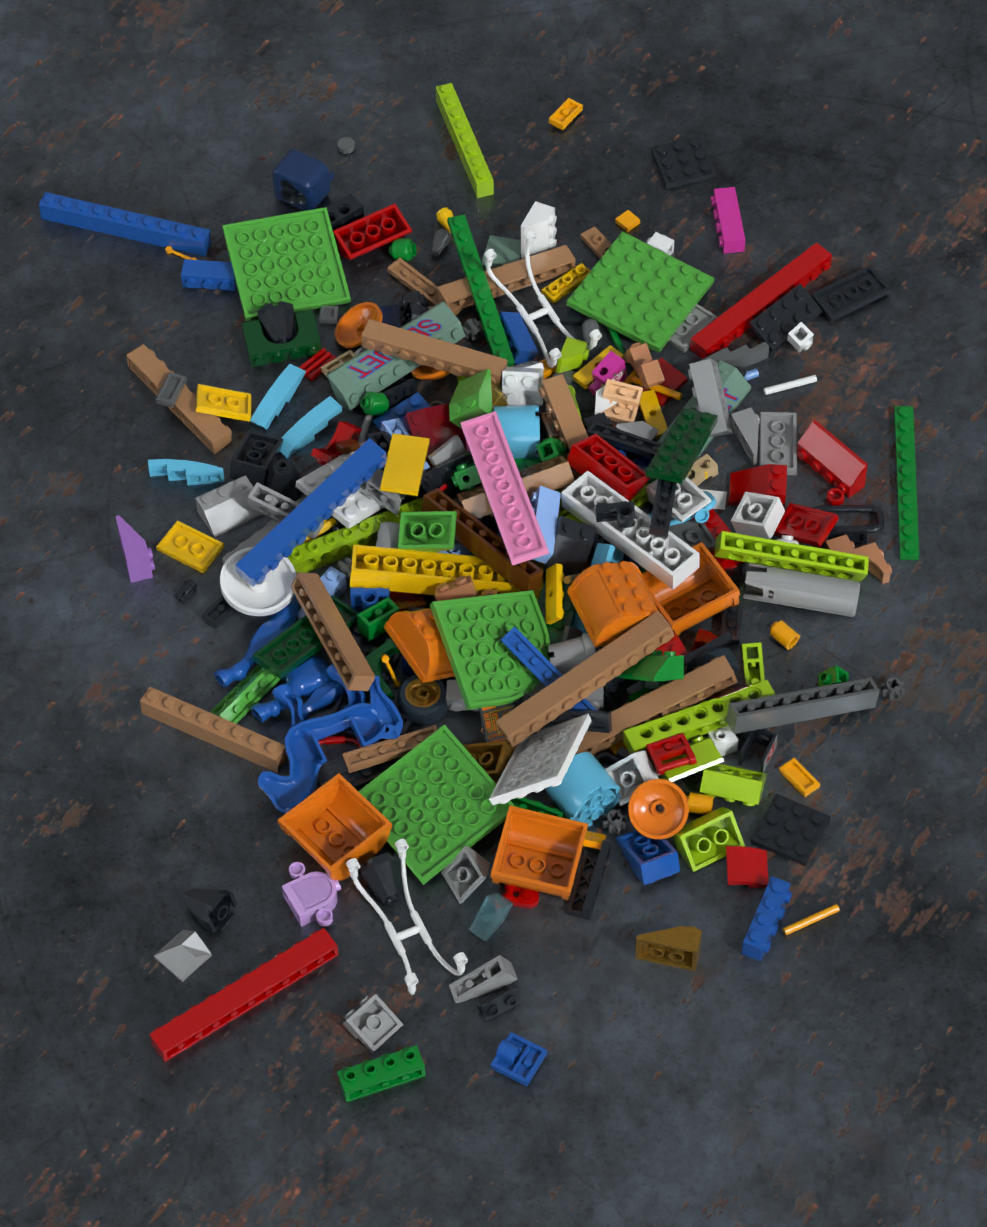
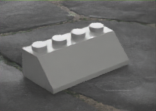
(710, 394)

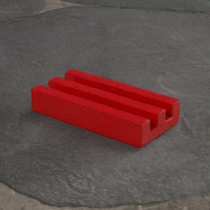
(314, 363)

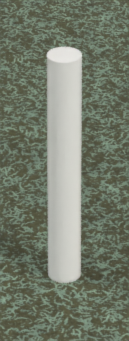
(791, 384)

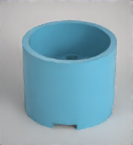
(520, 429)
(585, 790)

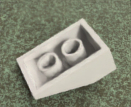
(687, 499)

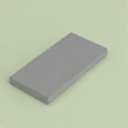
(778, 440)

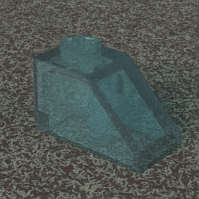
(490, 915)

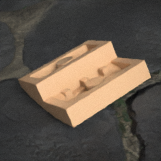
(628, 401)

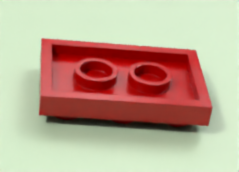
(806, 524)

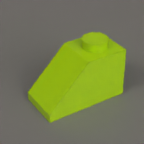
(573, 355)

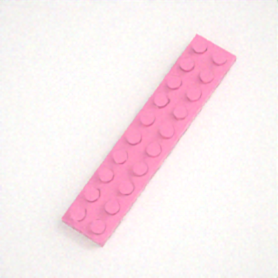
(504, 488)

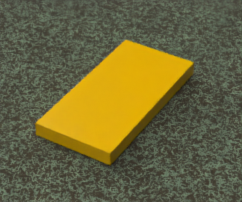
(405, 464)

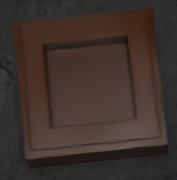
(348, 446)

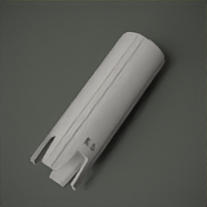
(803, 590)

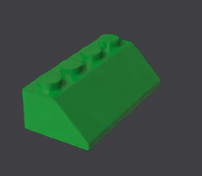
(656, 667)

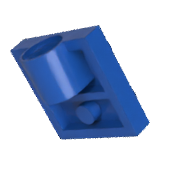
(364, 598)
(518, 1059)

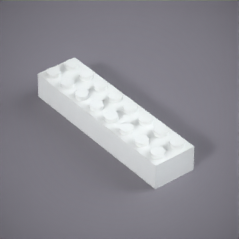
(662, 556)

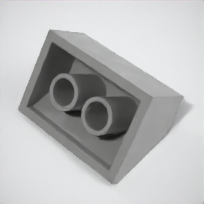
(227, 506)

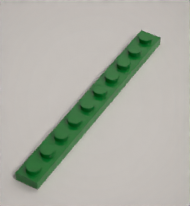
(479, 288)
(906, 483)

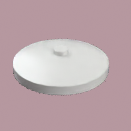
(262, 599)

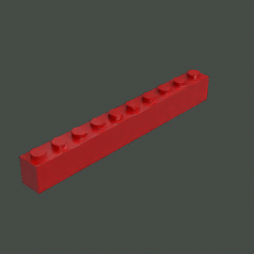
(736, 319)
(243, 994)

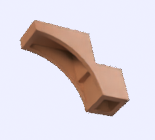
(647, 369)
(876, 564)
(460, 588)

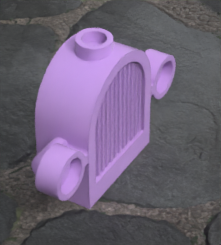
(311, 895)

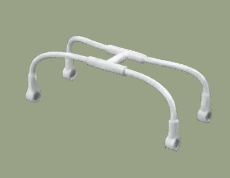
(555, 354)
(410, 979)

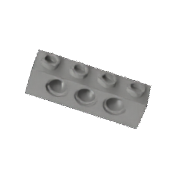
(274, 504)

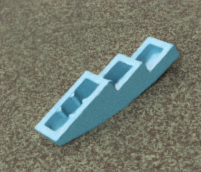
(277, 396)
(310, 424)
(193, 472)

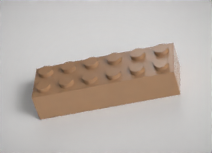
(549, 474)

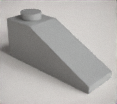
(746, 426)
(387, 499)
(484, 980)

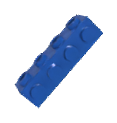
(766, 918)

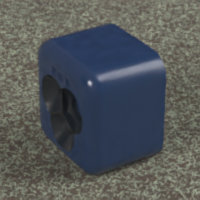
(301, 180)

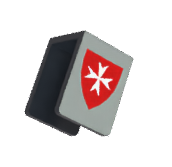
(754, 736)

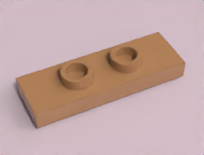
(596, 241)

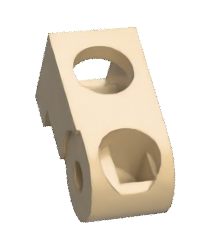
(703, 469)

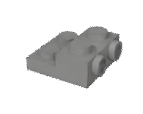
(372, 1022)

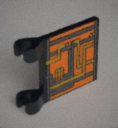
(490, 715)

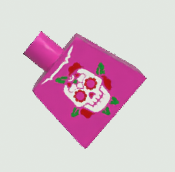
(611, 368)

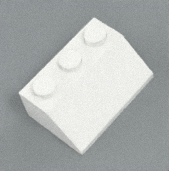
(542, 221)

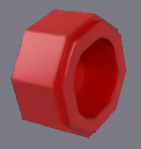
(835, 496)

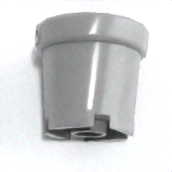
(570, 653)

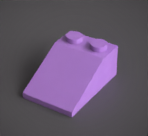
(136, 554)

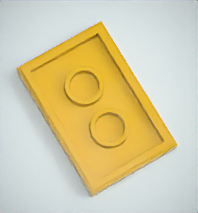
(223, 402)
(190, 546)

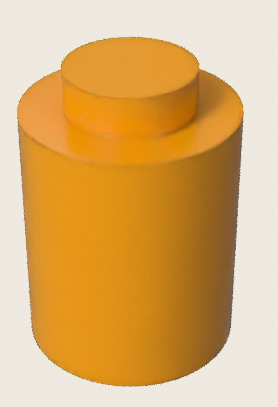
(784, 634)
(700, 803)

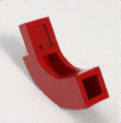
(343, 432)

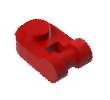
(526, 898)

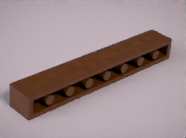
(485, 543)

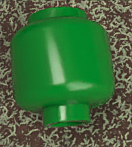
(403, 248)
(374, 403)

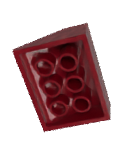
(433, 424)

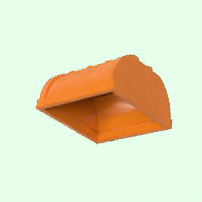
(697, 597)
(611, 600)
(420, 644)
(337, 826)
(539, 852)

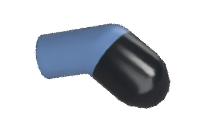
(748, 375)

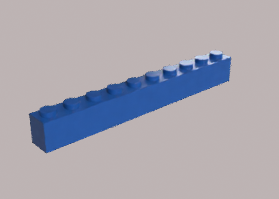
(125, 224)
(311, 512)

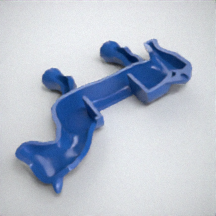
(306, 680)
(302, 739)

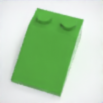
(471, 398)
(427, 531)

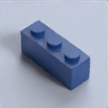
(208, 275)
(518, 337)

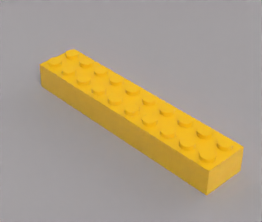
(422, 571)

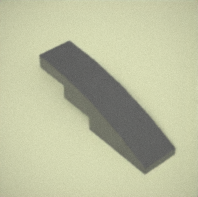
(742, 356)

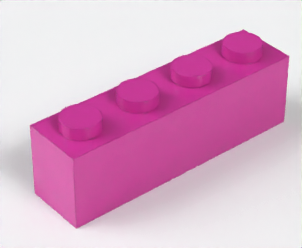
(728, 220)

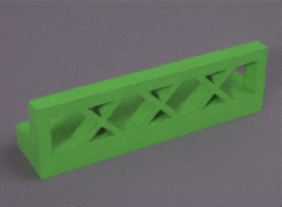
(245, 694)

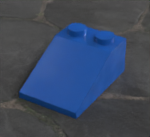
(648, 857)

